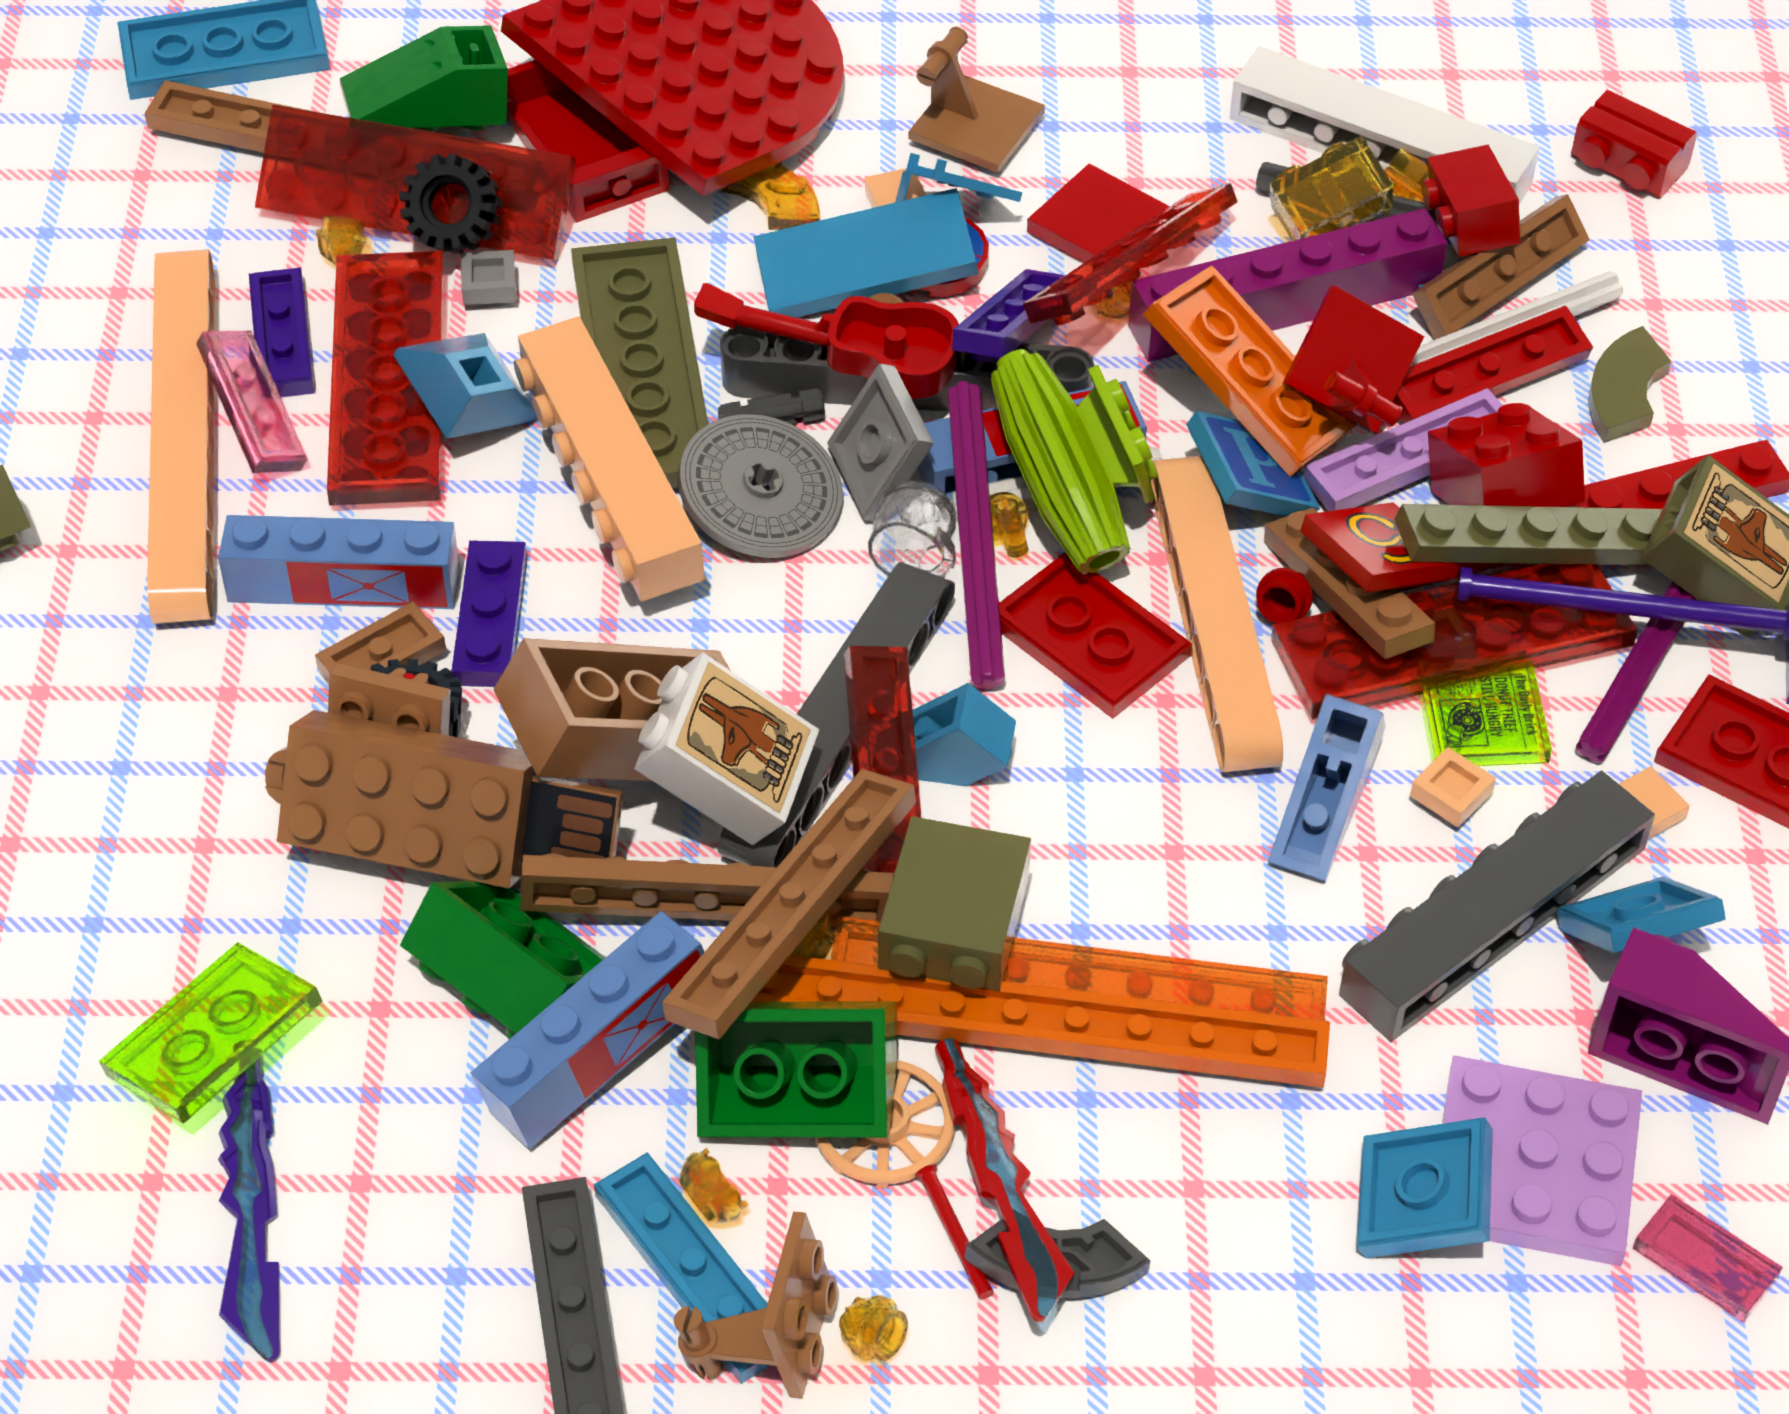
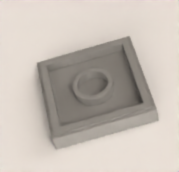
(879, 439)

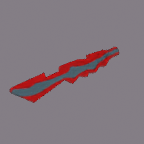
(999, 1175)

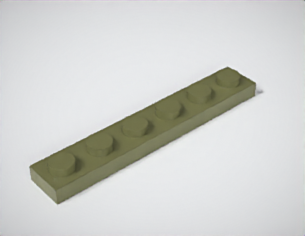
(1525, 534)

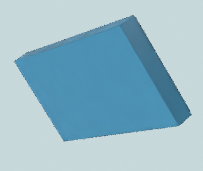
(222, 45)
(866, 254)

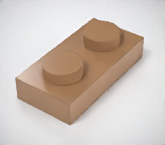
(398, 636)

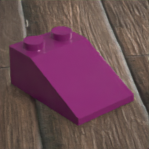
(1689, 1029)

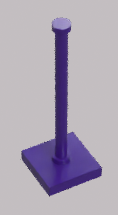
(1626, 604)

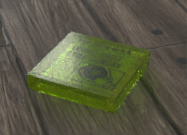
(1488, 718)

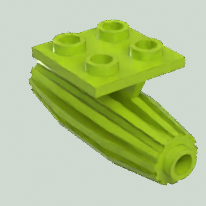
(1074, 455)

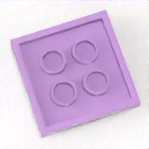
(1557, 1156)

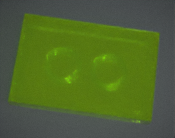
(210, 1032)

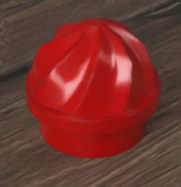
(1284, 595)

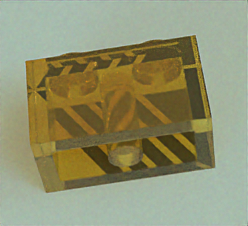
(1331, 191)

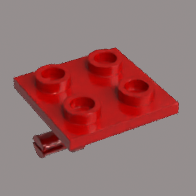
(1354, 360)

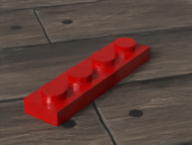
(1494, 363)

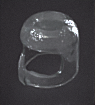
(911, 522)

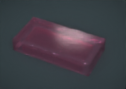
(1707, 1258)

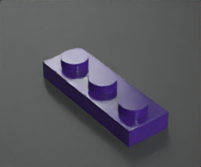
(489, 611)

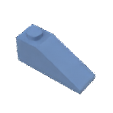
(1328, 787)

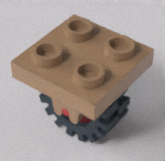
(398, 695)

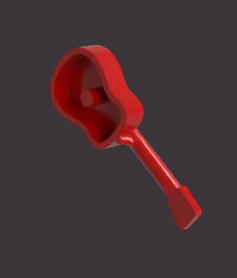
(858, 335)

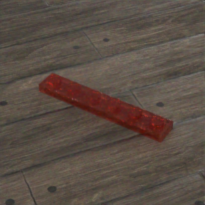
(1123, 259)

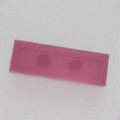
(251, 401)

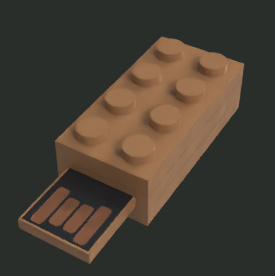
(430, 801)

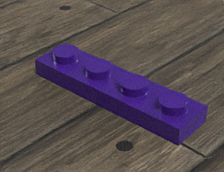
(1002, 320)

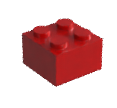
(1507, 460)

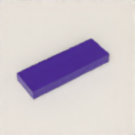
(282, 328)

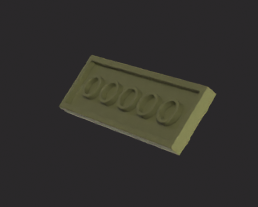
(642, 328)

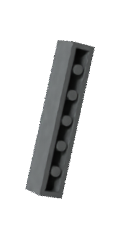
(1493, 904)

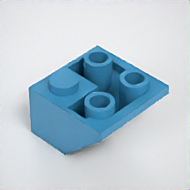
(465, 385)

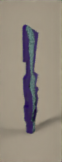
(251, 1283)

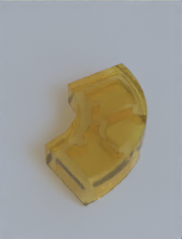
(780, 196)

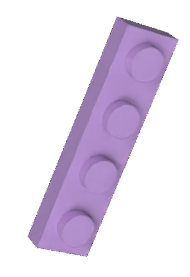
(1388, 458)

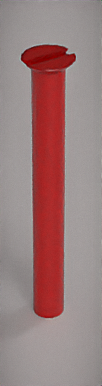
(953, 1228)

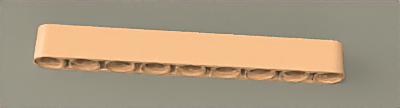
(181, 441)

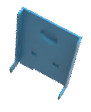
(938, 174)

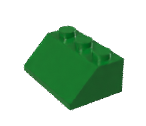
(494, 953)
(799, 1071)

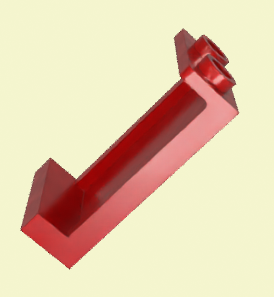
(609, 164)

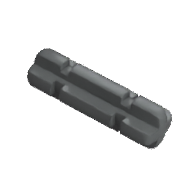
(807, 405)

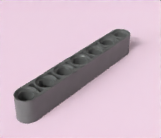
(769, 364)
(901, 614)

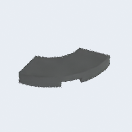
(1096, 1253)

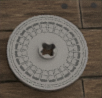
(747, 518)

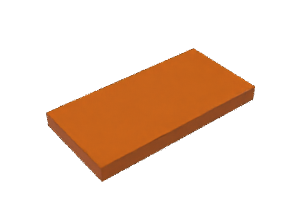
(1245, 368)

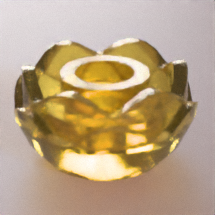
(710, 1189)

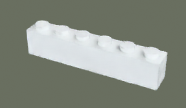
(1327, 108)

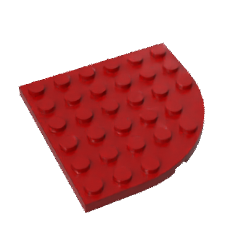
(694, 81)

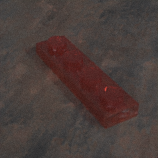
(882, 730)

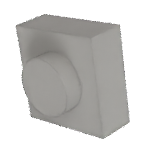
(488, 277)

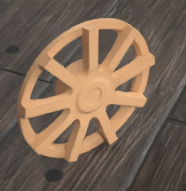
(900, 1128)

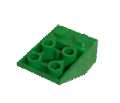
(433, 82)

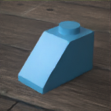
(961, 737)

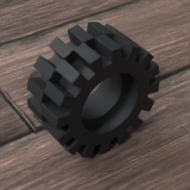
(420, 199)

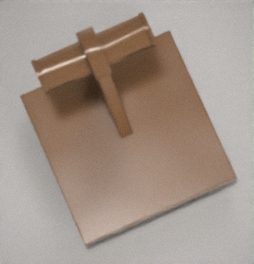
(969, 115)
(784, 1331)

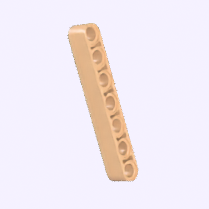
(1216, 617)

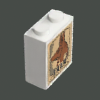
(726, 748)

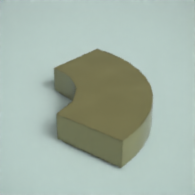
(1621, 384)

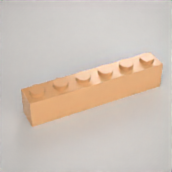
(609, 460)

